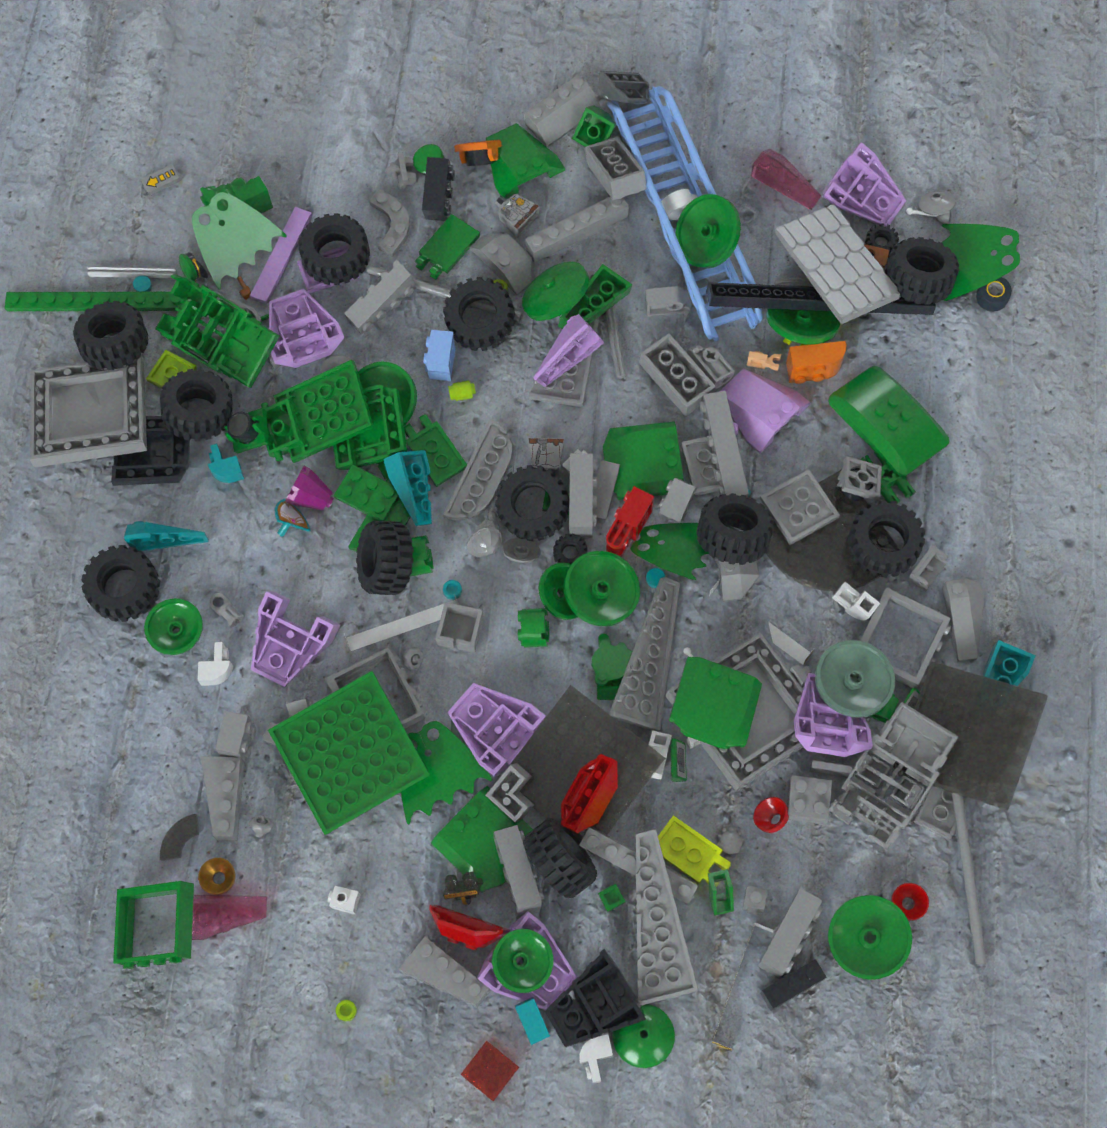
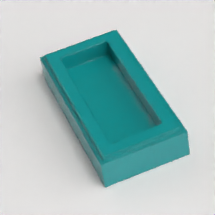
(532, 1020)

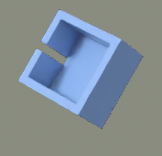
(440, 355)

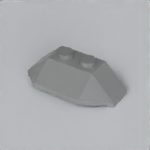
(505, 259)
(736, 578)

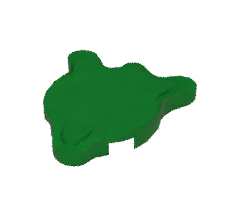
(609, 661)

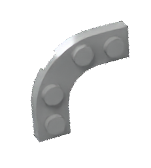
(399, 221)

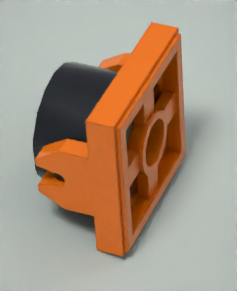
(478, 152)

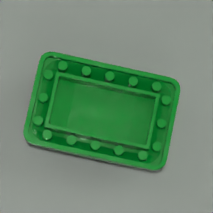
(889, 420)

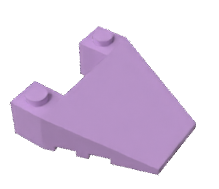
(284, 647)

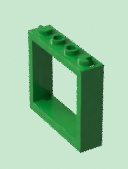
(125, 923)

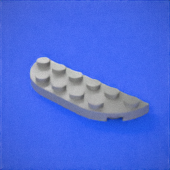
(482, 474)

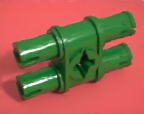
(887, 483)

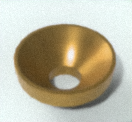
(210, 869)

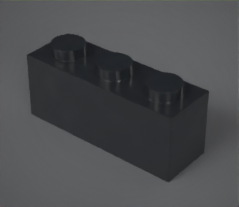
(793, 985)

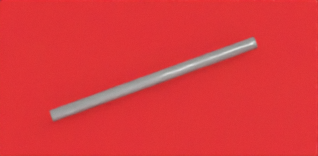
(442, 292)
(969, 880)

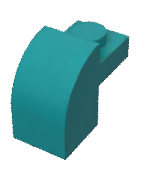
(224, 470)

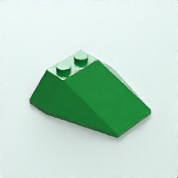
(521, 160)

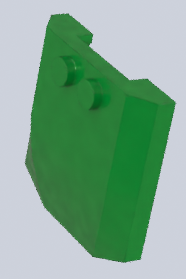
(382, 440)
(646, 457)
(715, 703)
(470, 842)

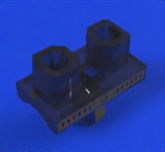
(464, 889)

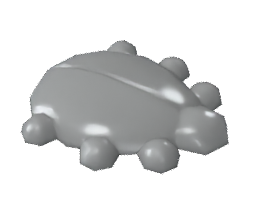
(731, 841)

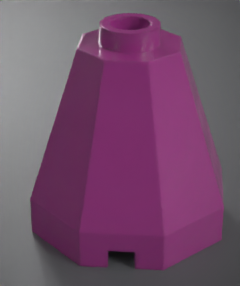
(309, 491)

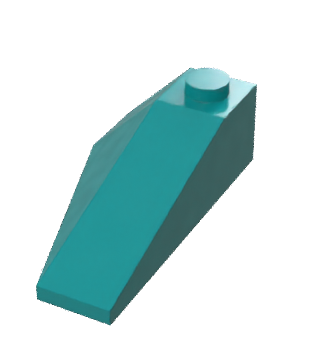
(409, 477)
(153, 536)
(1008, 663)

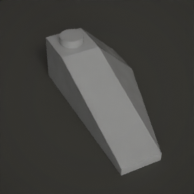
(965, 608)

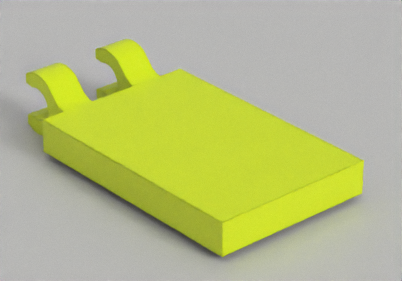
(690, 850)

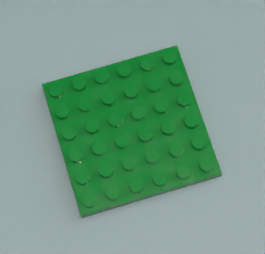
(348, 752)

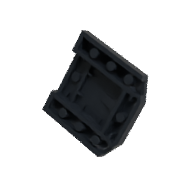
(162, 462)

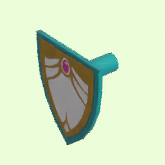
(289, 516)

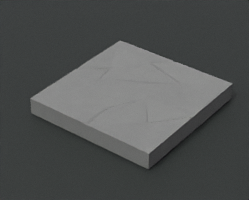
(86, 413)
(772, 726)

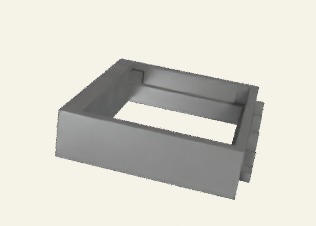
(401, 674)
(901, 676)

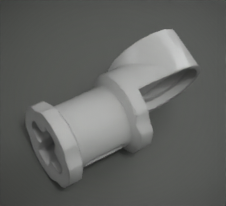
(225, 609)

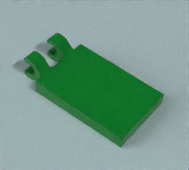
(447, 246)
(441, 453)

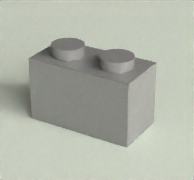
(677, 499)

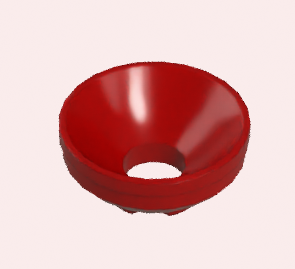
(767, 810)
(917, 894)

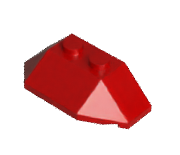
(589, 794)
(465, 928)

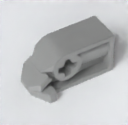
(667, 301)
(712, 364)

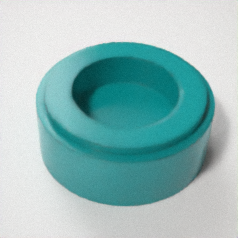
(142, 284)
(653, 577)
(450, 588)

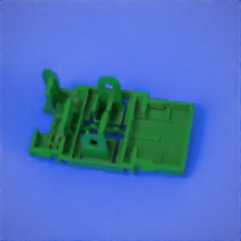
(242, 345)

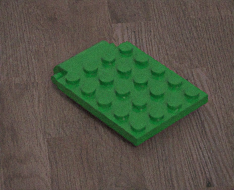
(317, 414)

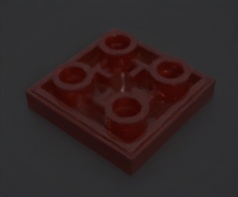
(490, 1071)

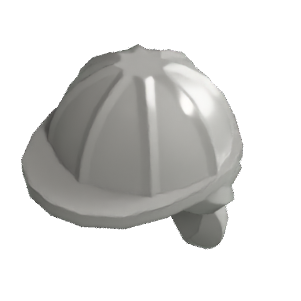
(486, 537)

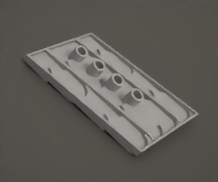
(837, 263)

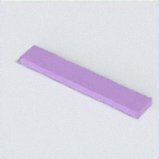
(280, 256)

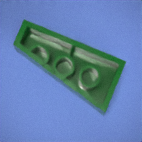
(603, 292)

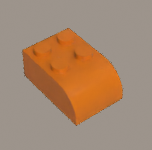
(815, 361)

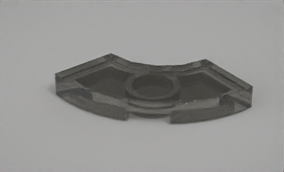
(177, 837)

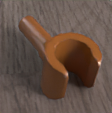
(245, 292)

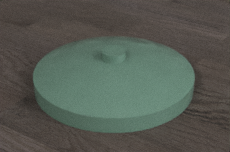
(854, 678)

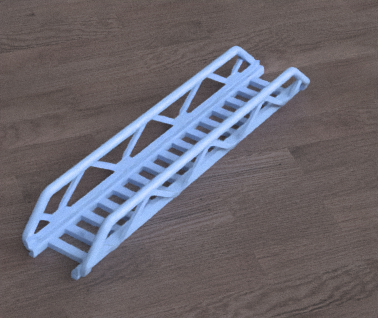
(689, 176)

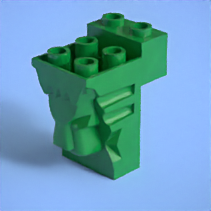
(251, 192)

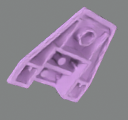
(865, 188)
(304, 330)
(571, 347)
(761, 407)
(494, 726)
(824, 729)
(559, 980)

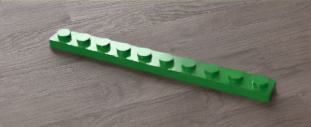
(83, 300)

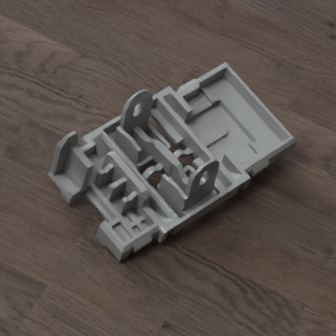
(913, 743)

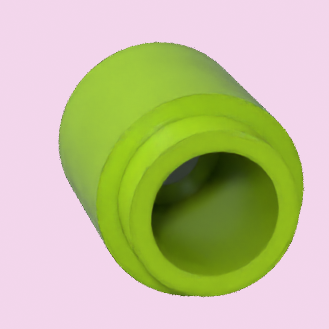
(461, 390)

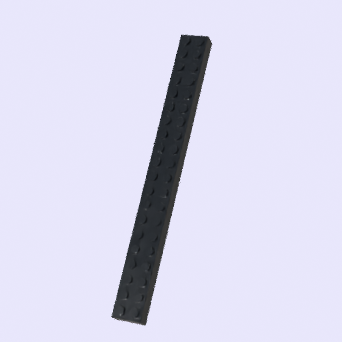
(792, 298)

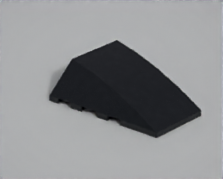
(595, 1004)

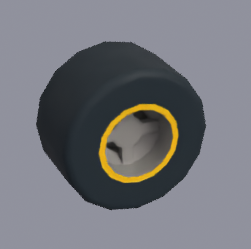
(994, 295)

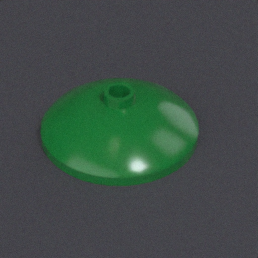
(549, 584)
(167, 617)
(535, 965)
(646, 1051)

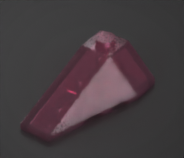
(782, 176)
(224, 912)

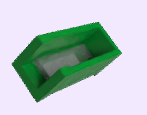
(721, 892)

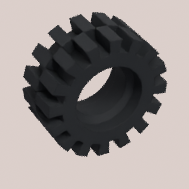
(885, 232)
(565, 542)

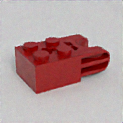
(629, 520)

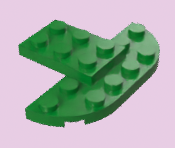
(371, 497)

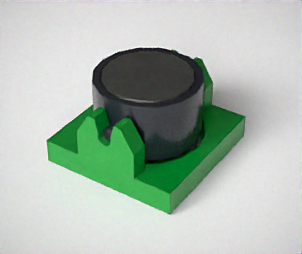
(245, 427)

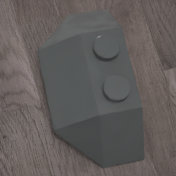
(623, 86)

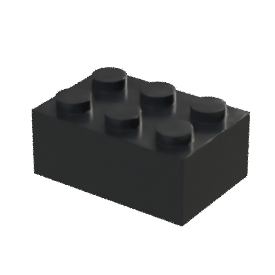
(437, 189)

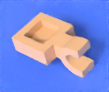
(760, 360)

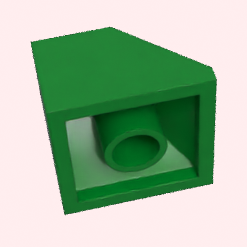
(594, 126)

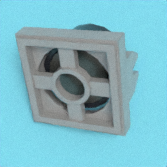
(857, 482)

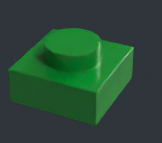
(611, 897)

